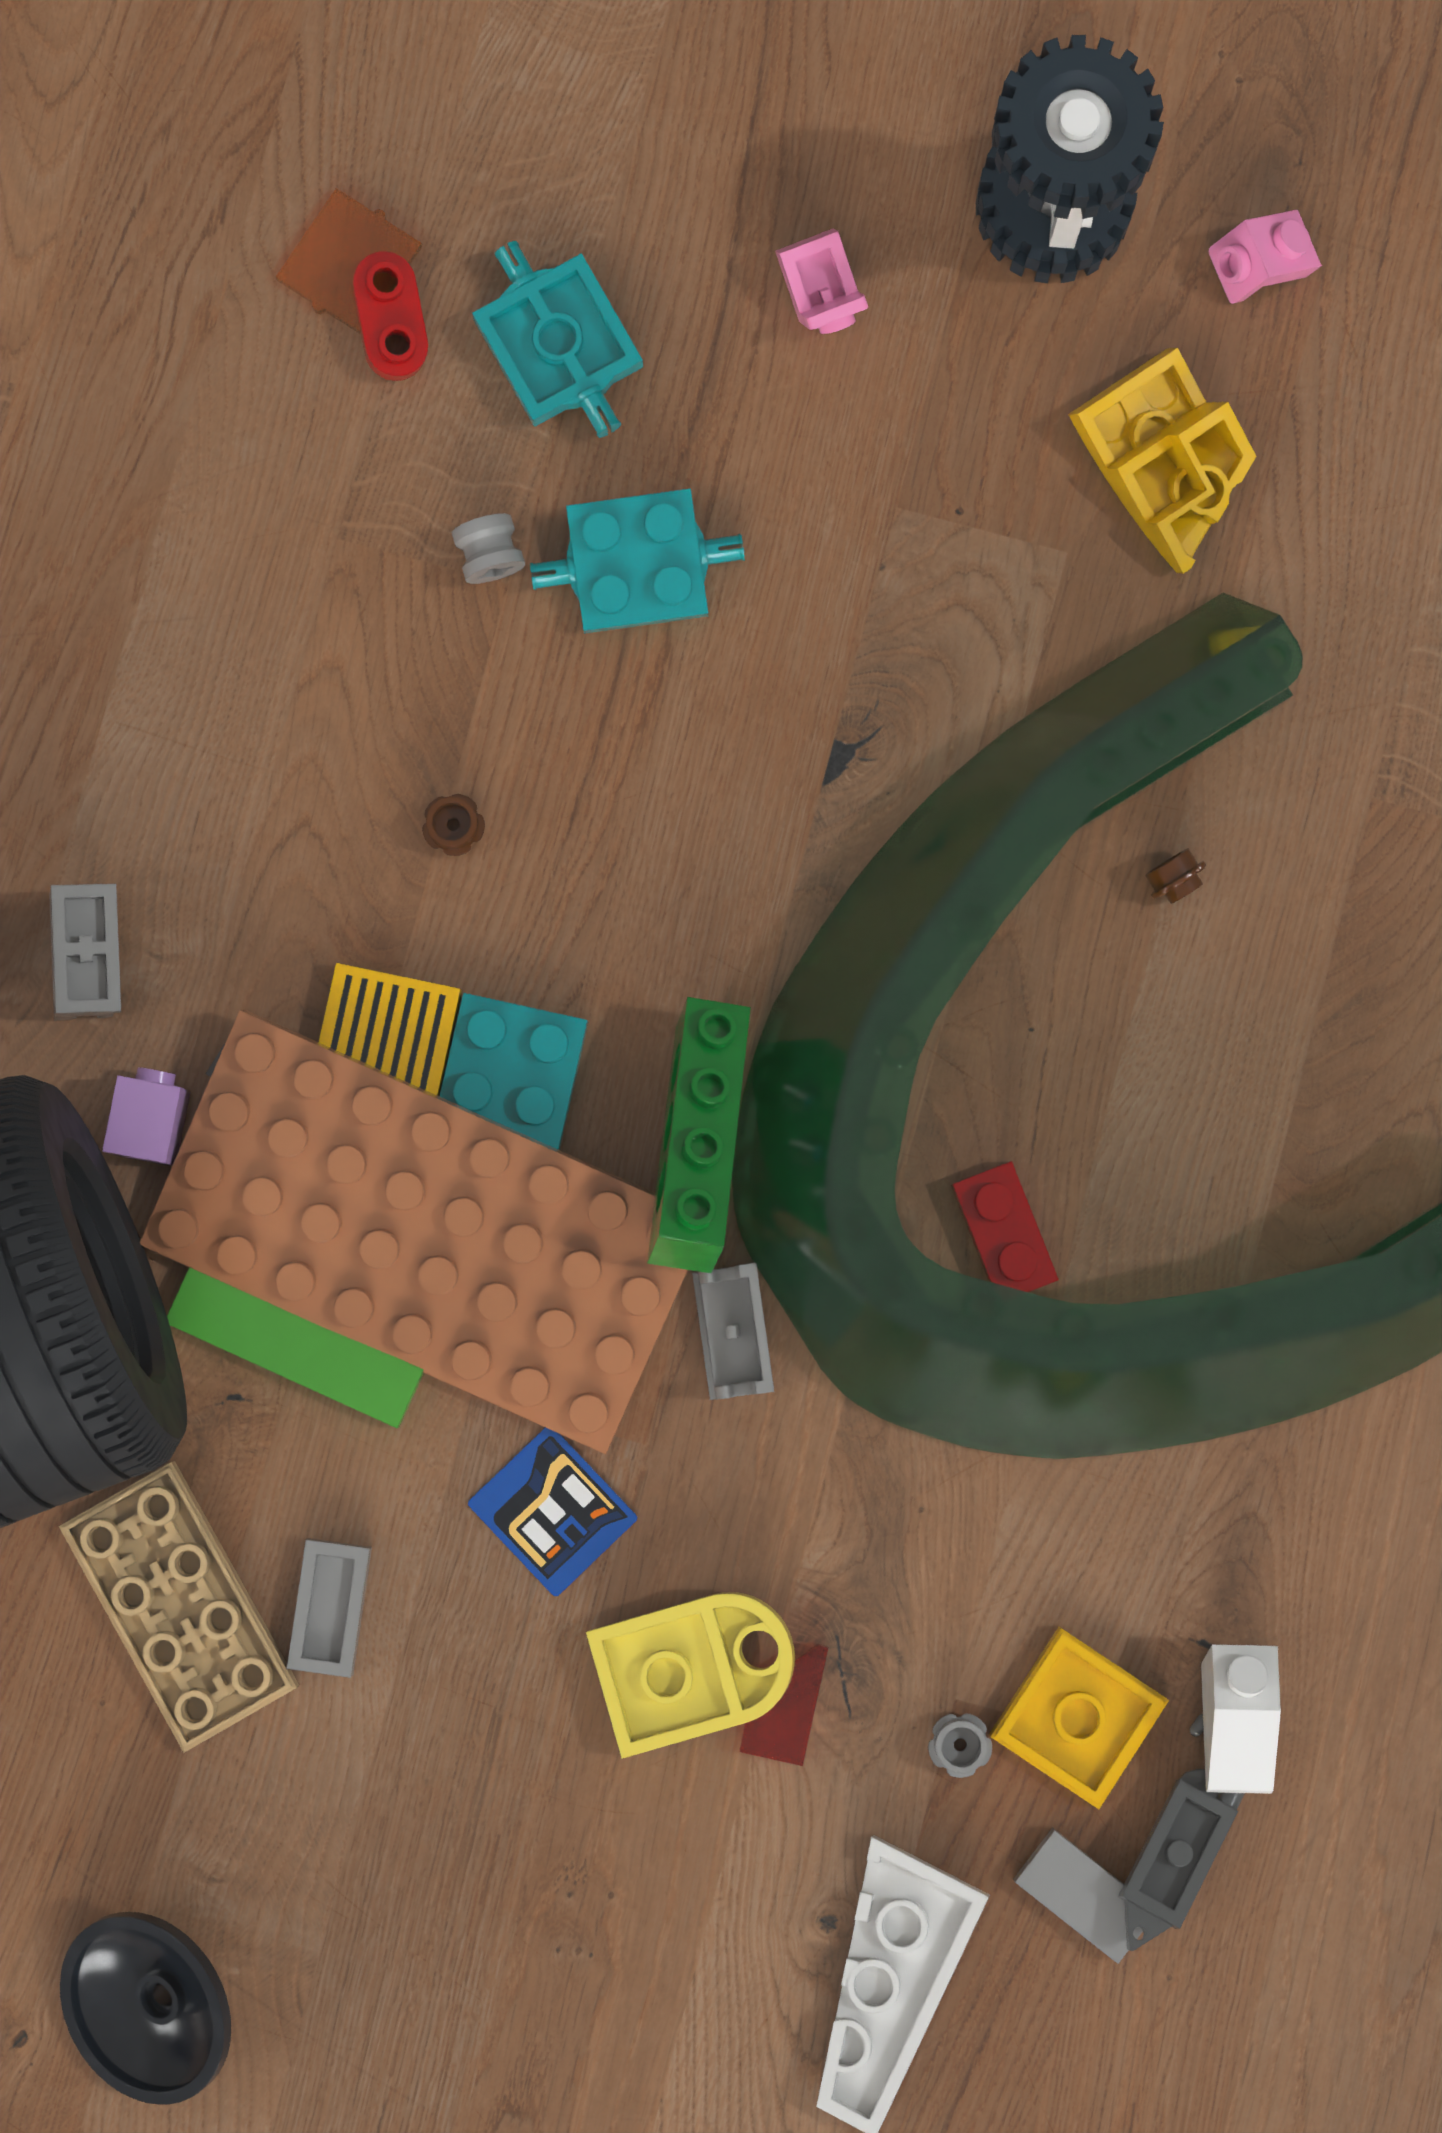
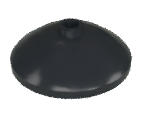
(145, 2008)

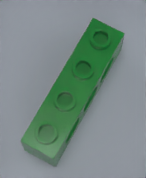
(699, 1135)

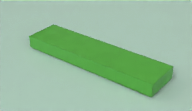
(295, 1348)

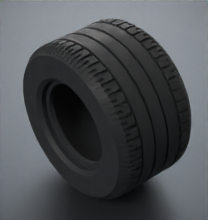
(83, 1328)

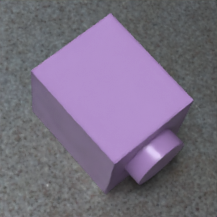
(147, 1117)

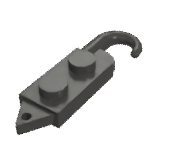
(1177, 1854)

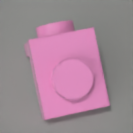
(1263, 254)
(821, 282)

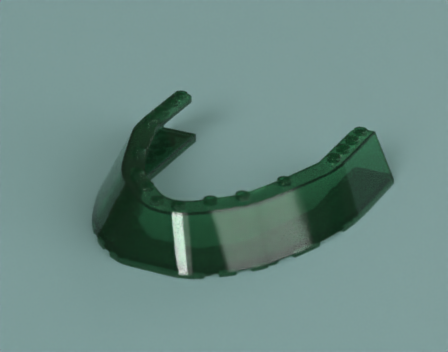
(838, 1076)

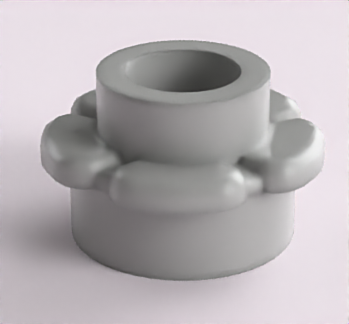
(977, 1749)

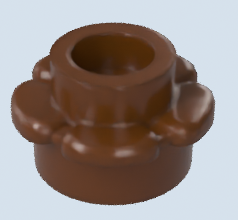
(443, 810)
(1176, 876)

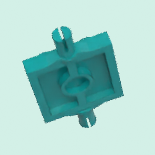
(557, 339)
(637, 561)

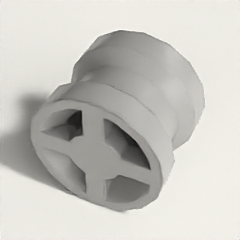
(488, 548)

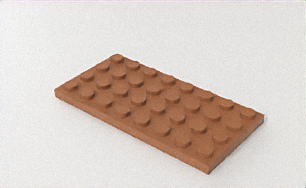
(418, 1230)

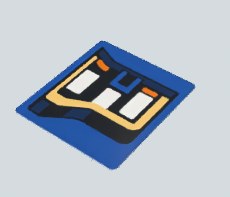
(552, 1511)

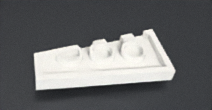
(899, 1963)

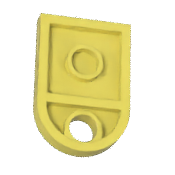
(686, 1671)

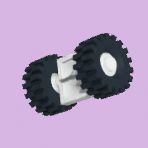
(1067, 158)

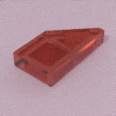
(786, 1728)

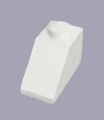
(1240, 1717)

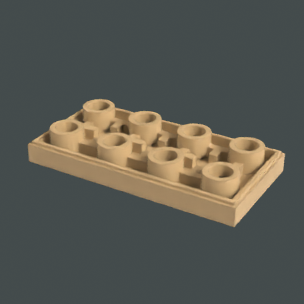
(179, 1606)

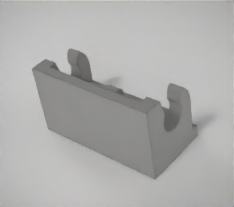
(85, 951)
(733, 1332)

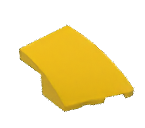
(1166, 453)

